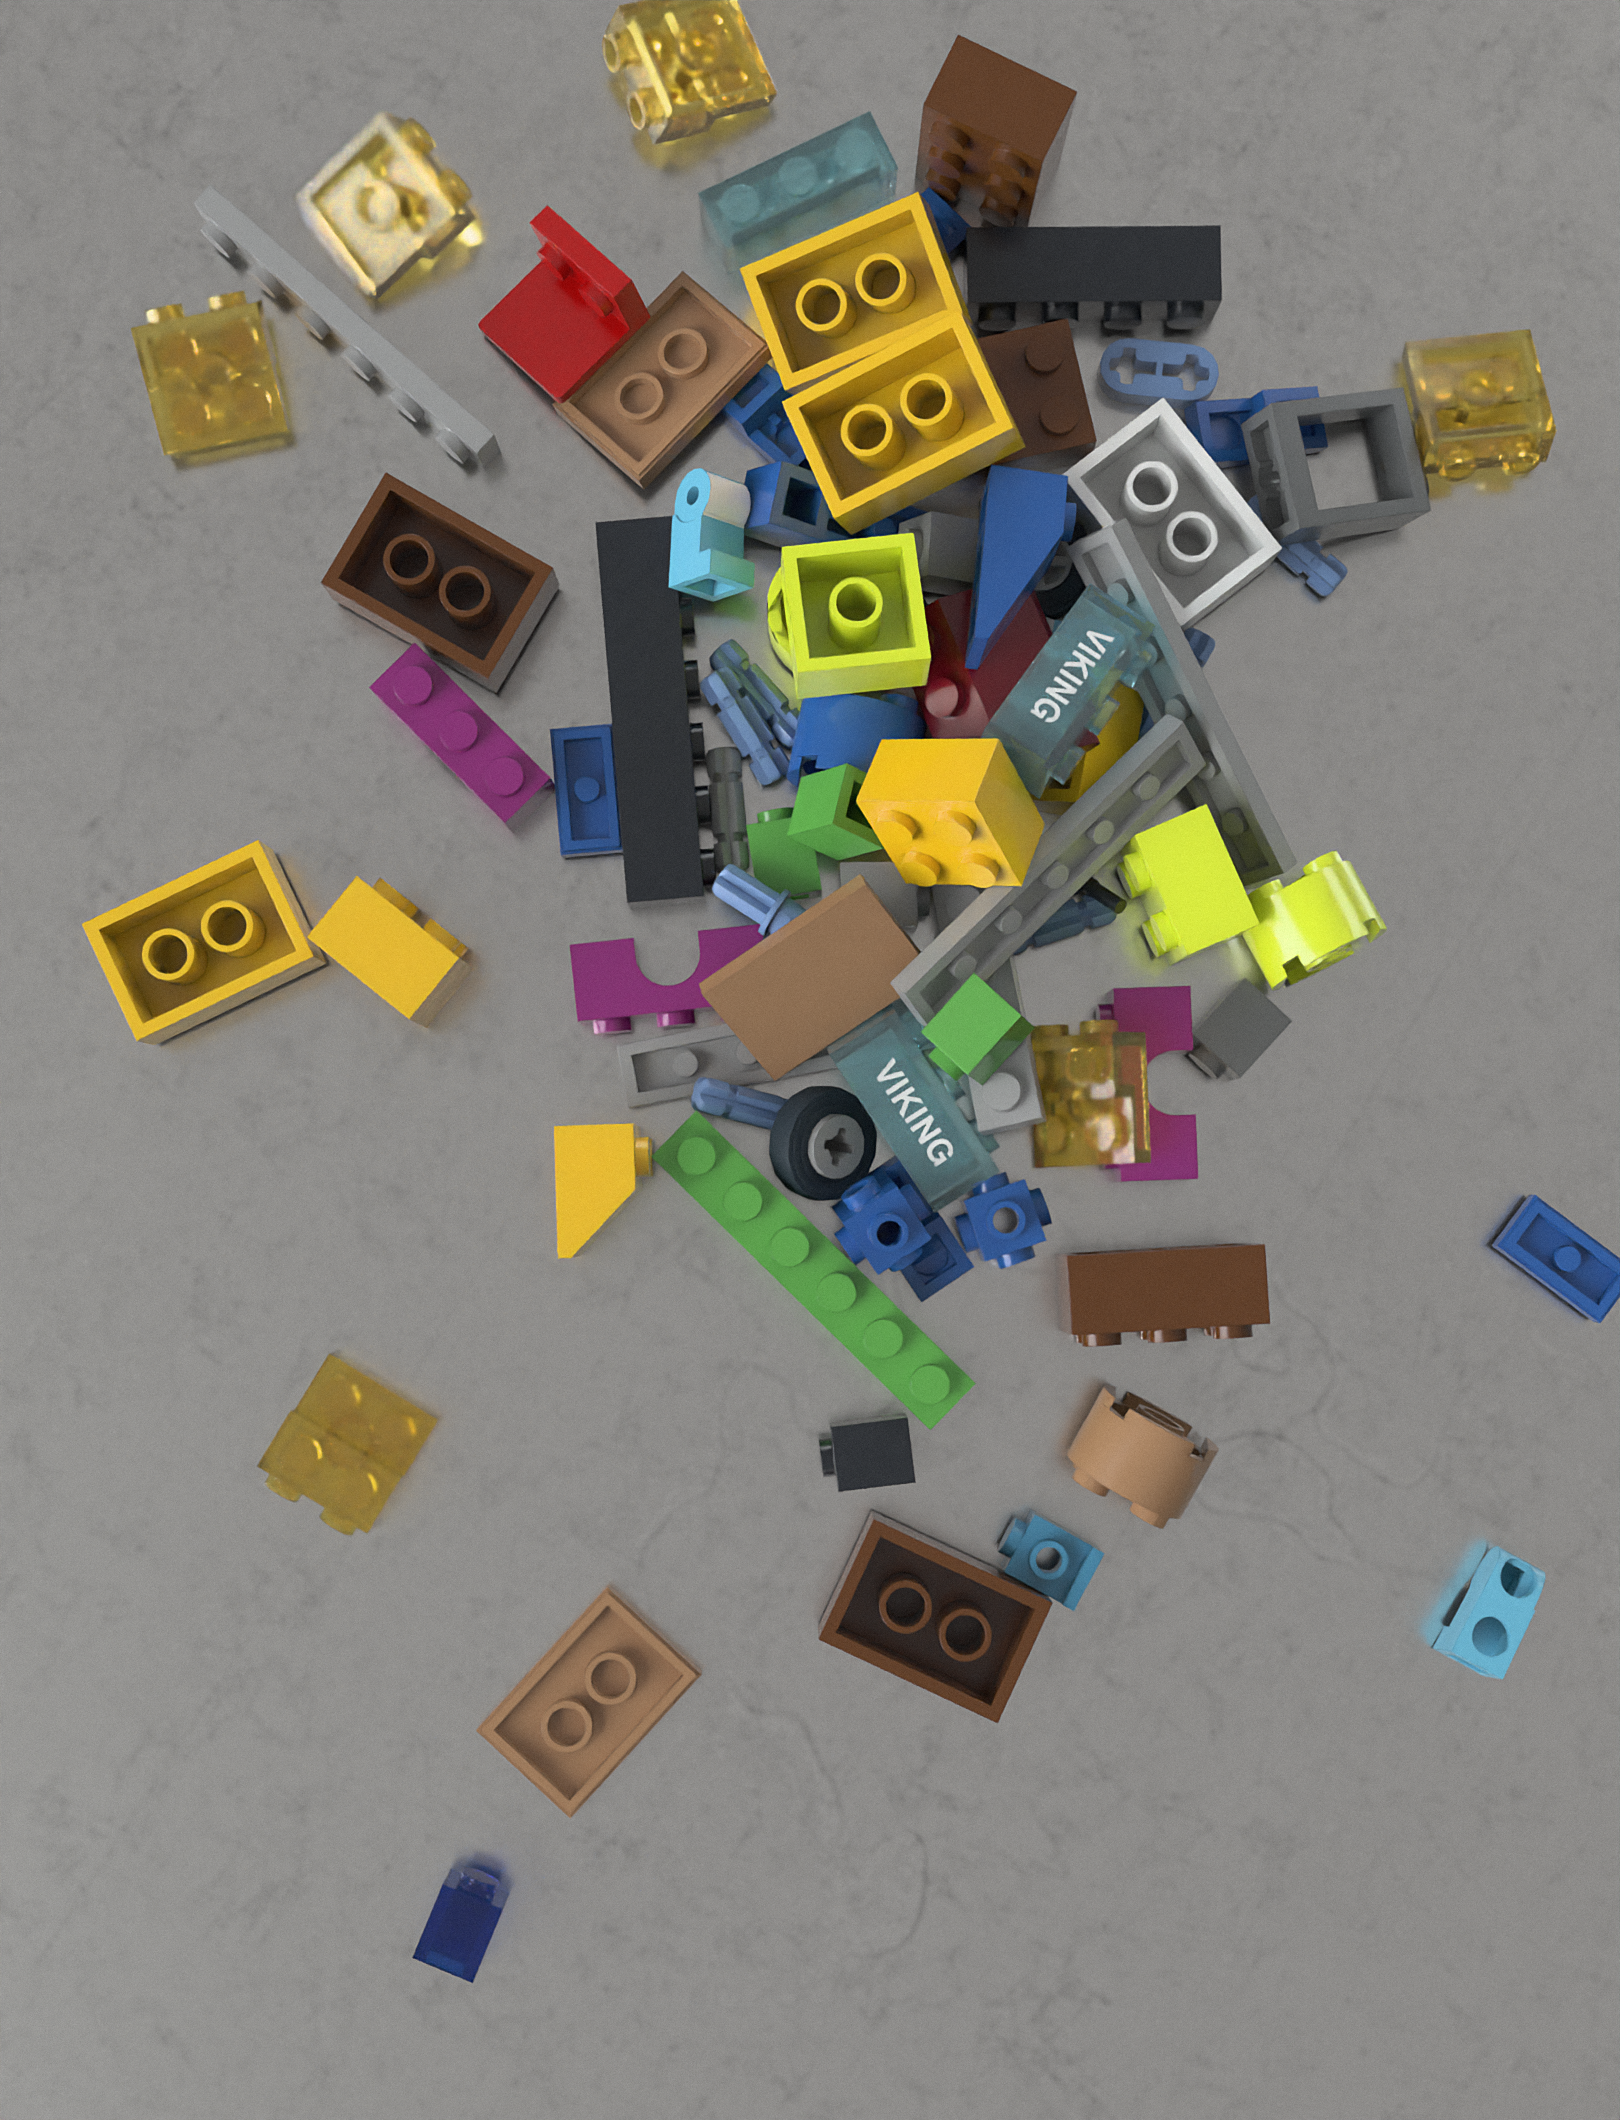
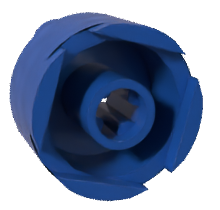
(849, 731)

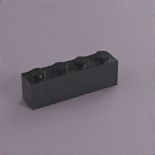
(1092, 275)

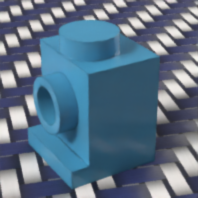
(1076, 1564)

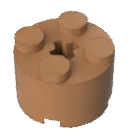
(1140, 1456)

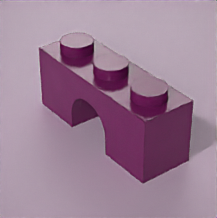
(463, 737)
(615, 991)
(1167, 1022)

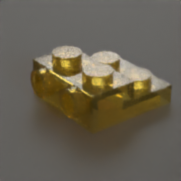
(685, 64)
(386, 203)
(210, 373)
(1478, 404)
(1091, 1095)
(347, 1446)

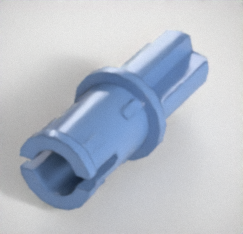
(756, 899)

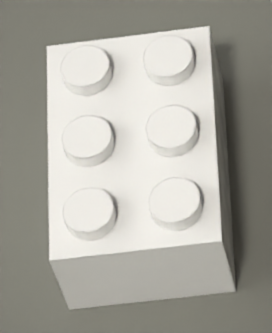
(1180, 507)

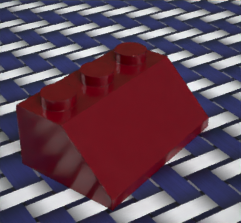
(961, 699)

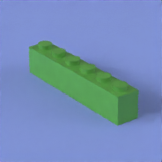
(813, 1270)

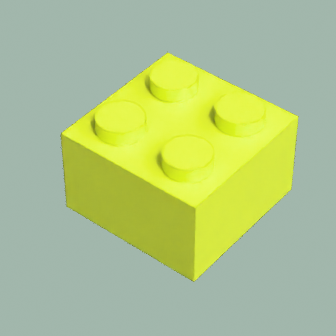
(855, 615)
(1186, 886)

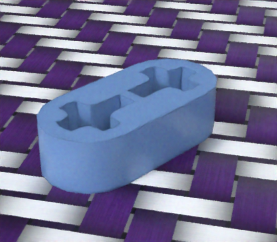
(1157, 358)

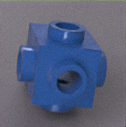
(868, 1206)
(977, 1225)

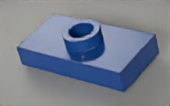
(586, 790)
(1562, 1258)

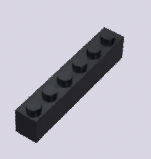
(652, 716)

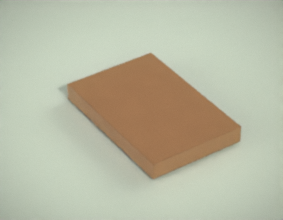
(666, 381)
(813, 978)
(589, 1701)

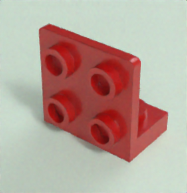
(565, 311)

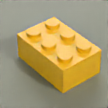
(852, 291)
(903, 423)
(203, 943)

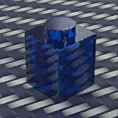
(462, 1923)

